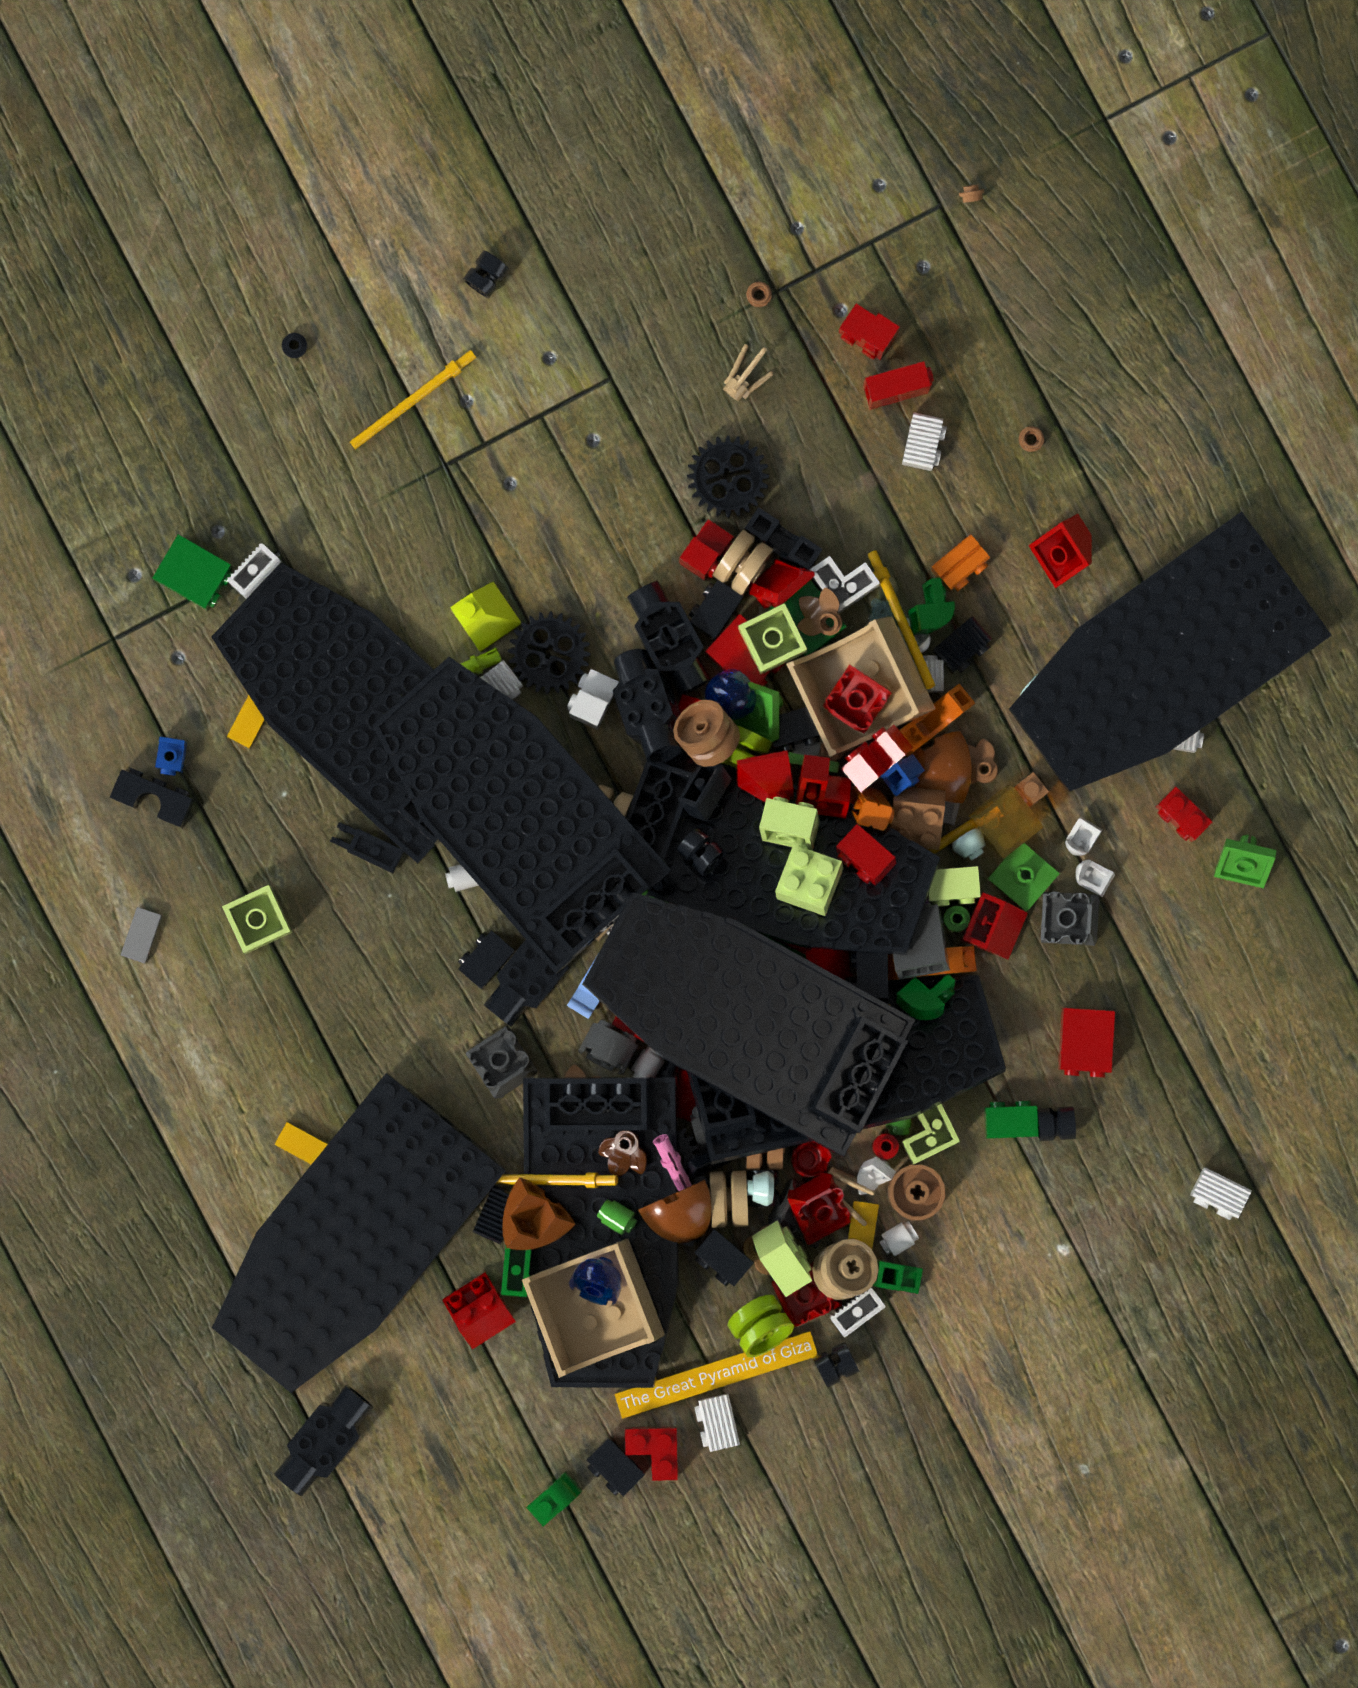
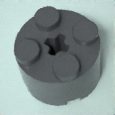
(608, 1047)

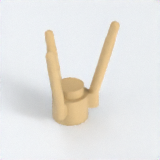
(737, 386)
(842, 1179)

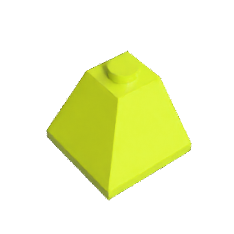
(485, 616)

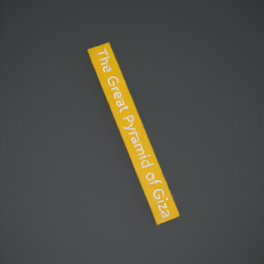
(714, 1375)

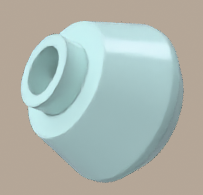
(969, 844)
(761, 1188)

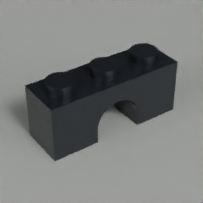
(786, 545)
(132, 787)

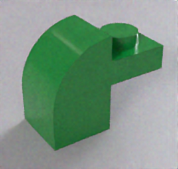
(935, 612)
(925, 1003)
(898, 1277)
(554, 1498)

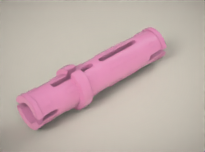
(670, 1160)

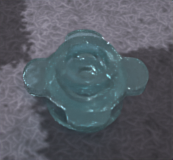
(878, 605)

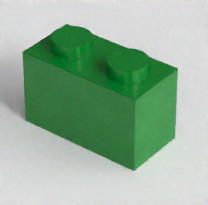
(1011, 1121)
(515, 1269)

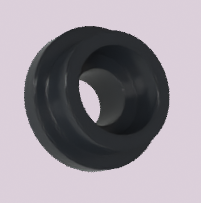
(300, 351)

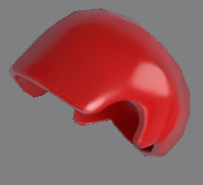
(810, 1159)

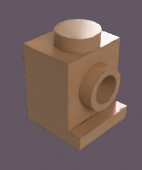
(1031, 789)

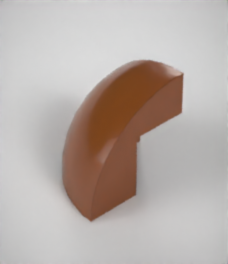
(946, 766)
(681, 1215)
(532, 1218)

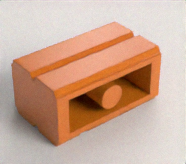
(960, 564)
(873, 808)

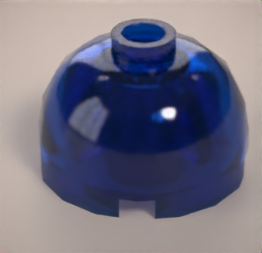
(732, 693)
(597, 1280)

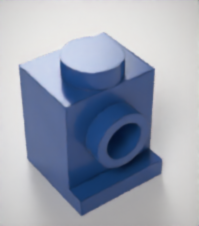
(176, 746)
(903, 774)

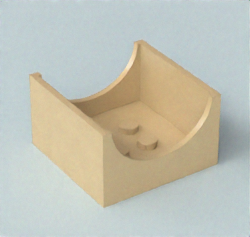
(881, 655)
(589, 1332)

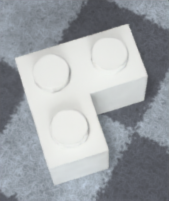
(847, 588)
(593, 699)

